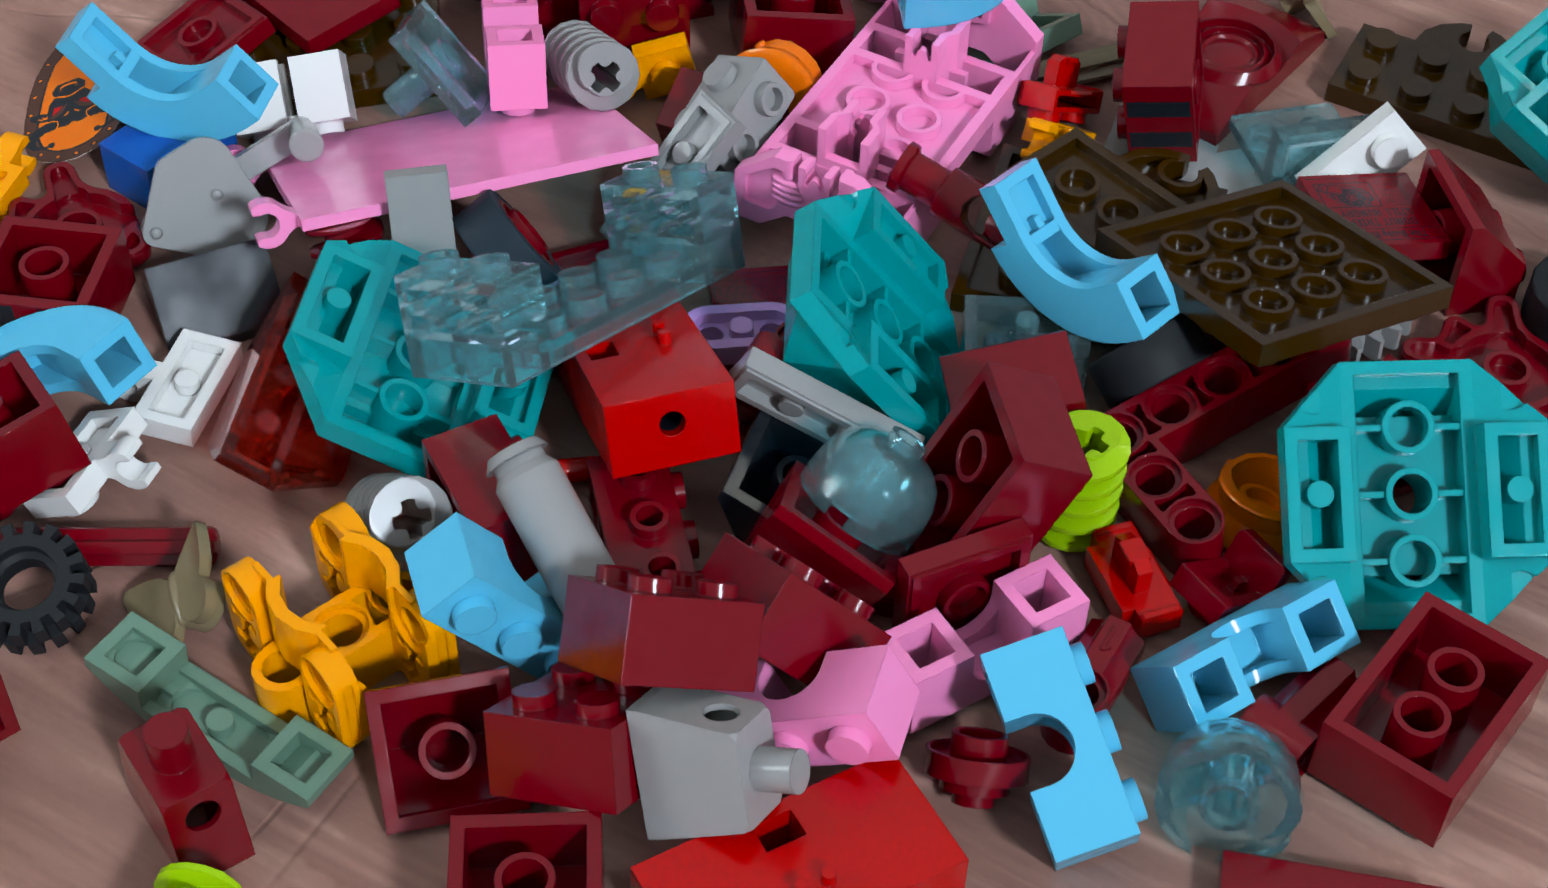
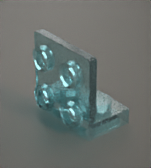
(1289, 138)

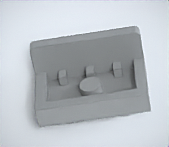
(752, 94)

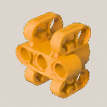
(344, 646)

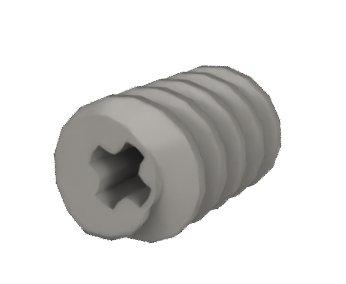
(590, 65)
(383, 496)

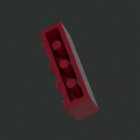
(643, 518)

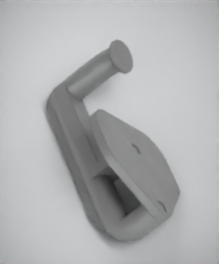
(204, 191)

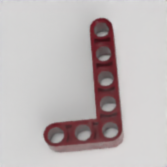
(1188, 418)

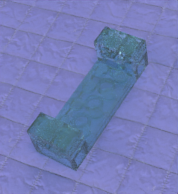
(501, 326)

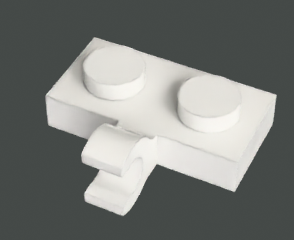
(1374, 146)
(186, 386)
(110, 443)

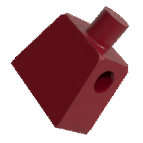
(169, 773)

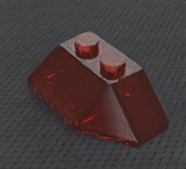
(264, 420)

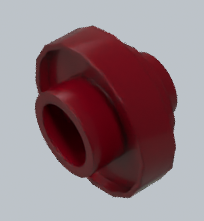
(976, 766)

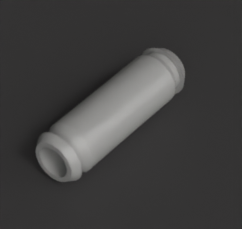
(547, 514)

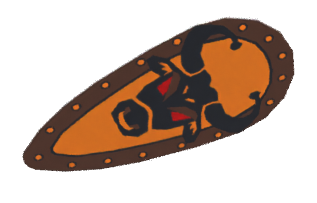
(61, 117)

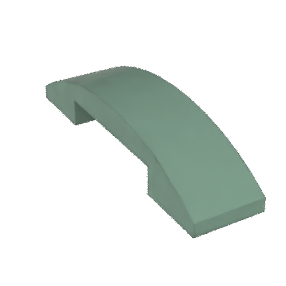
(256, 747)

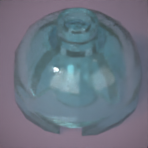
(876, 483)
(1229, 789)

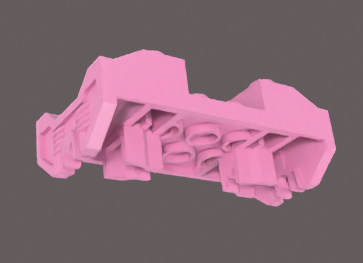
(882, 97)

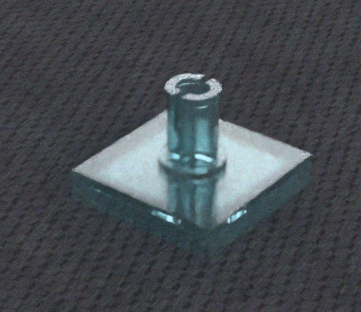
(438, 66)

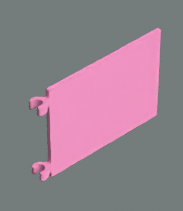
(485, 155)

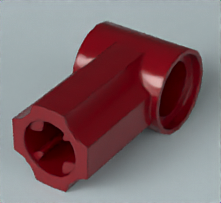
(1112, 651)
(1302, 707)

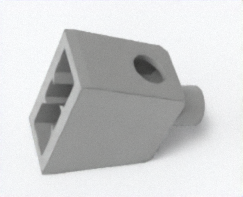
(708, 763)

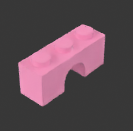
(514, 56)
(948, 661)
(848, 713)

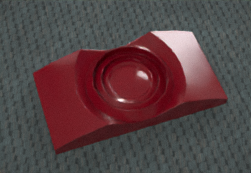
(1246, 57)

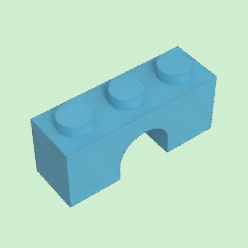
(475, 593)
(1215, 667)
(1044, 685)

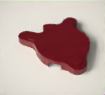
(75, 201)
(1498, 346)

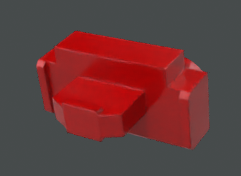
(1059, 94)
(1131, 580)

